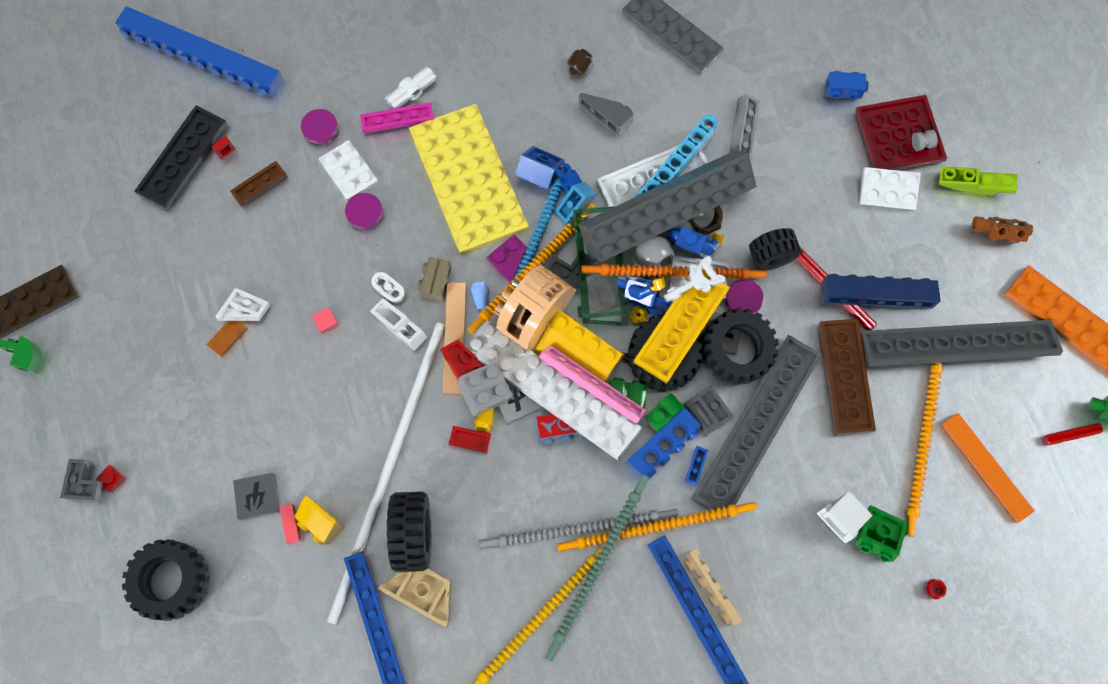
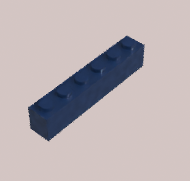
(880, 291)

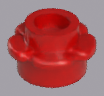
(941, 592)

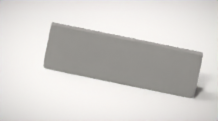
(744, 124)

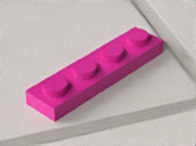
(396, 118)

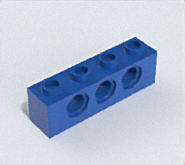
(682, 421)

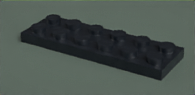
(181, 157)

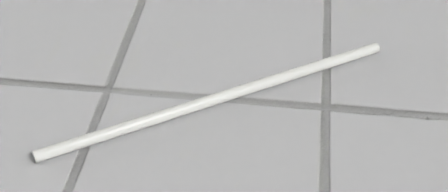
(388, 468)

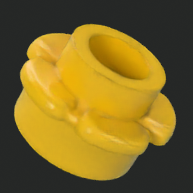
(638, 319)

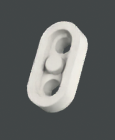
(389, 288)

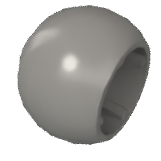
(653, 252)

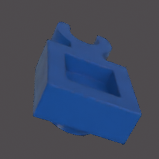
(569, 177)

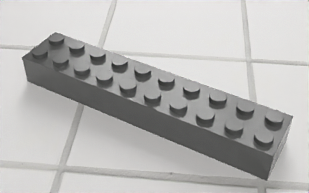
(667, 205)

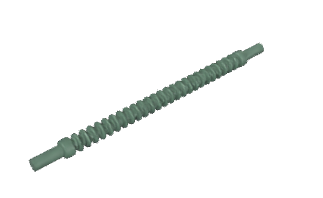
(560, 636)

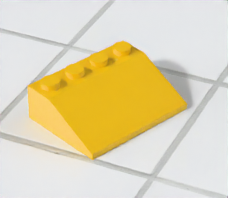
(580, 345)

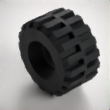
(775, 249)

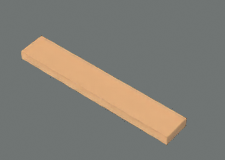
(454, 330)

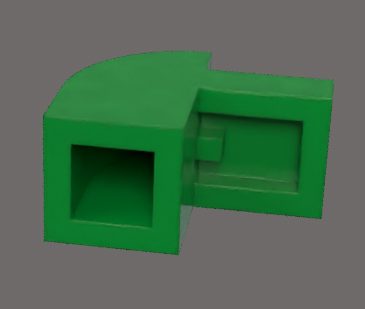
(26, 354)
(664, 412)

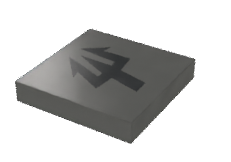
(256, 496)

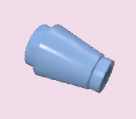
(480, 294)

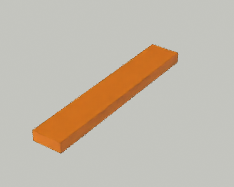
(988, 468)

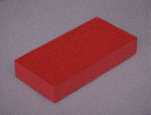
(470, 439)

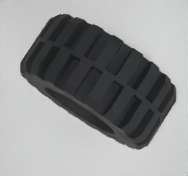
(759, 332)
(684, 372)
(409, 531)
(140, 574)

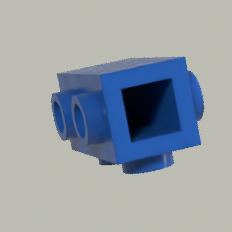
(846, 85)

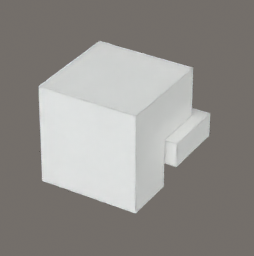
(845, 516)

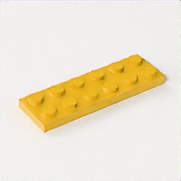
(679, 330)

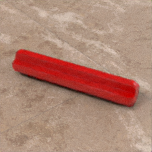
(1073, 434)

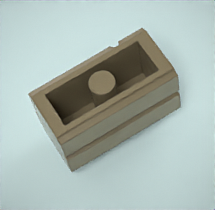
(435, 279)

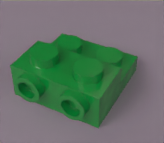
(882, 535)

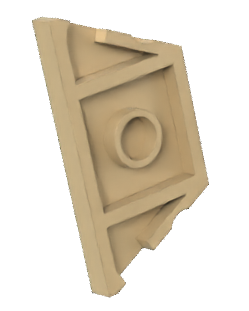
(421, 591)

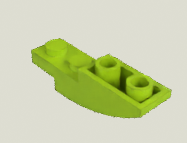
(977, 182)

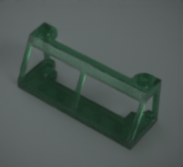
(583, 310)

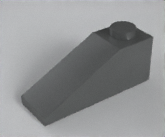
(610, 113)

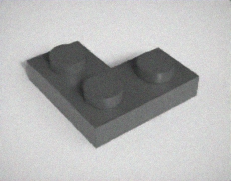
(568, 272)
(76, 483)

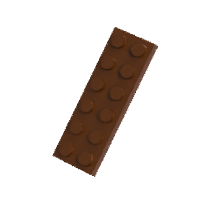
(847, 377)

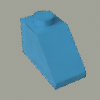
(577, 198)

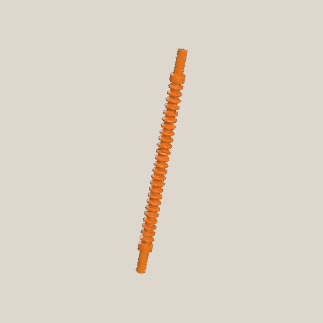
(605, 269)

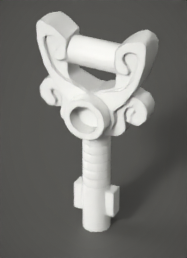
(697, 280)

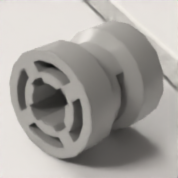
(923, 140)

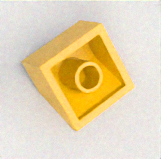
(317, 520)

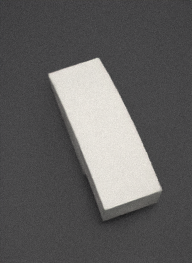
(398, 324)

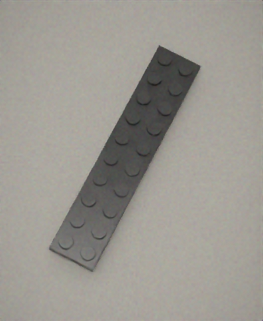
(960, 343)
(757, 425)

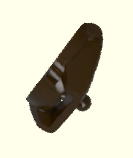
(713, 226)

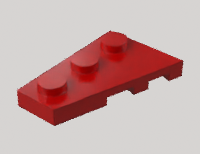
(460, 359)

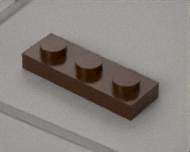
(258, 183)

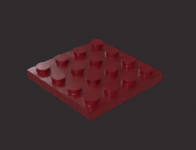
(889, 133)

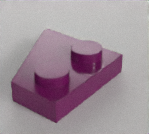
(508, 257)

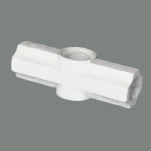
(410, 88)

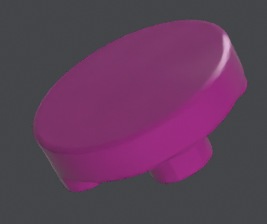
(319, 126)
(364, 211)
(744, 295)

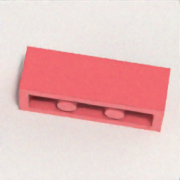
(290, 526)

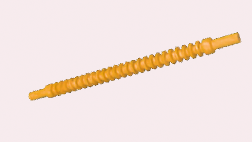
(731, 510)

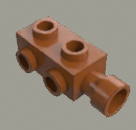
(1003, 229)

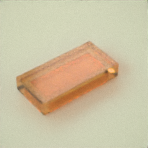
(227, 337)

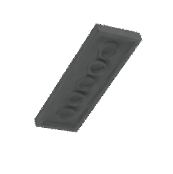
(674, 32)

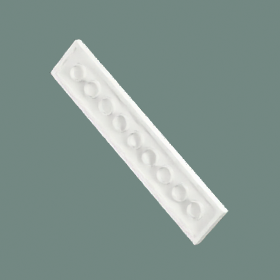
(554, 391)

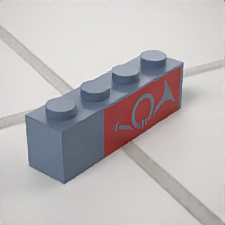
(551, 428)

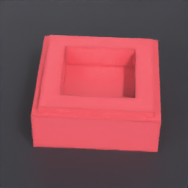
(325, 320)

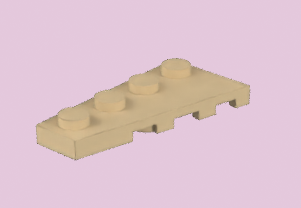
(729, 613)

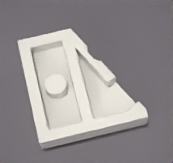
(242, 307)

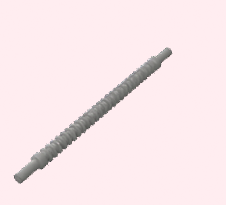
(503, 540)

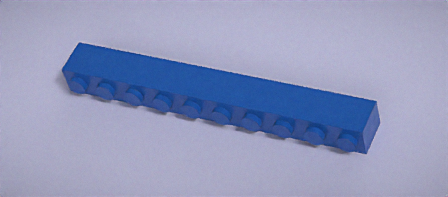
(199, 51)

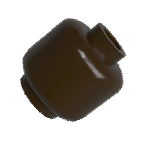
(580, 62)

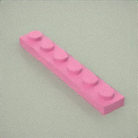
(593, 384)

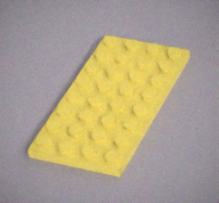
(468, 179)

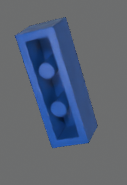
(696, 466)

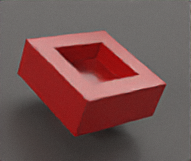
(223, 147)
(111, 478)

